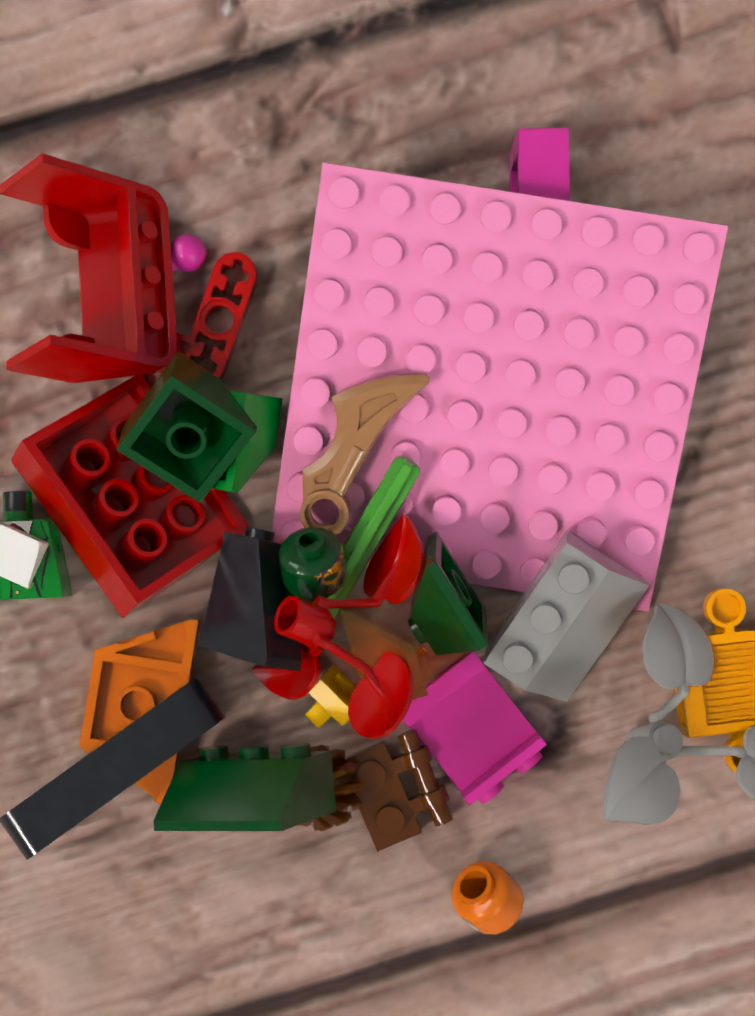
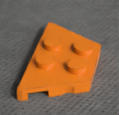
(131, 681)

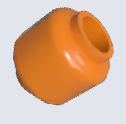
(487, 897)

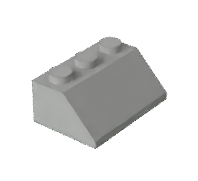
(564, 619)

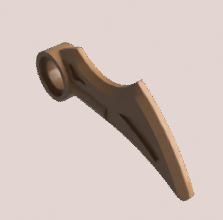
(361, 417)

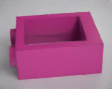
(540, 163)

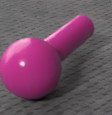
(188, 253)

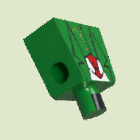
(52, 574)

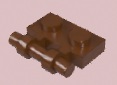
(385, 804)

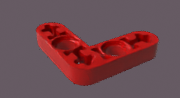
(218, 281)

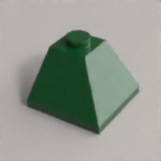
(445, 605)

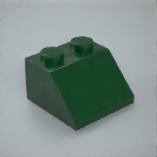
(187, 428)

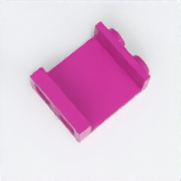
(473, 729)

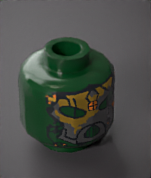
(312, 563)

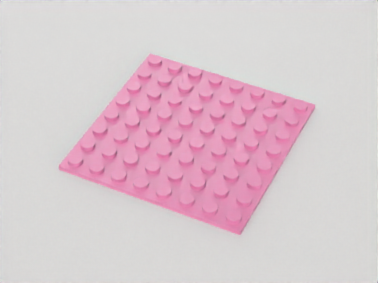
(552, 358)

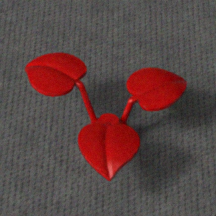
(387, 690)

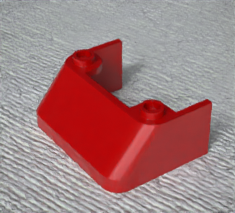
(122, 272)

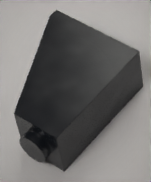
(245, 602)

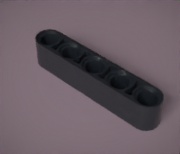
(111, 768)

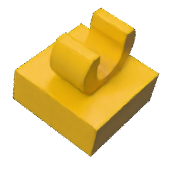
(332, 698)

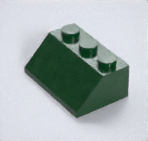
(248, 789)

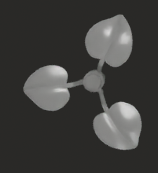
(639, 781)

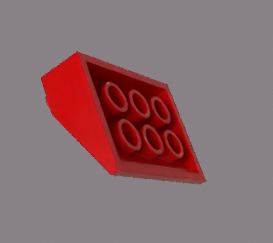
(114, 513)

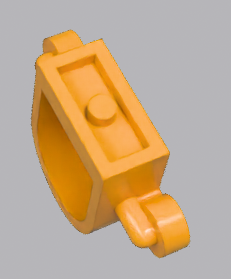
(729, 697)

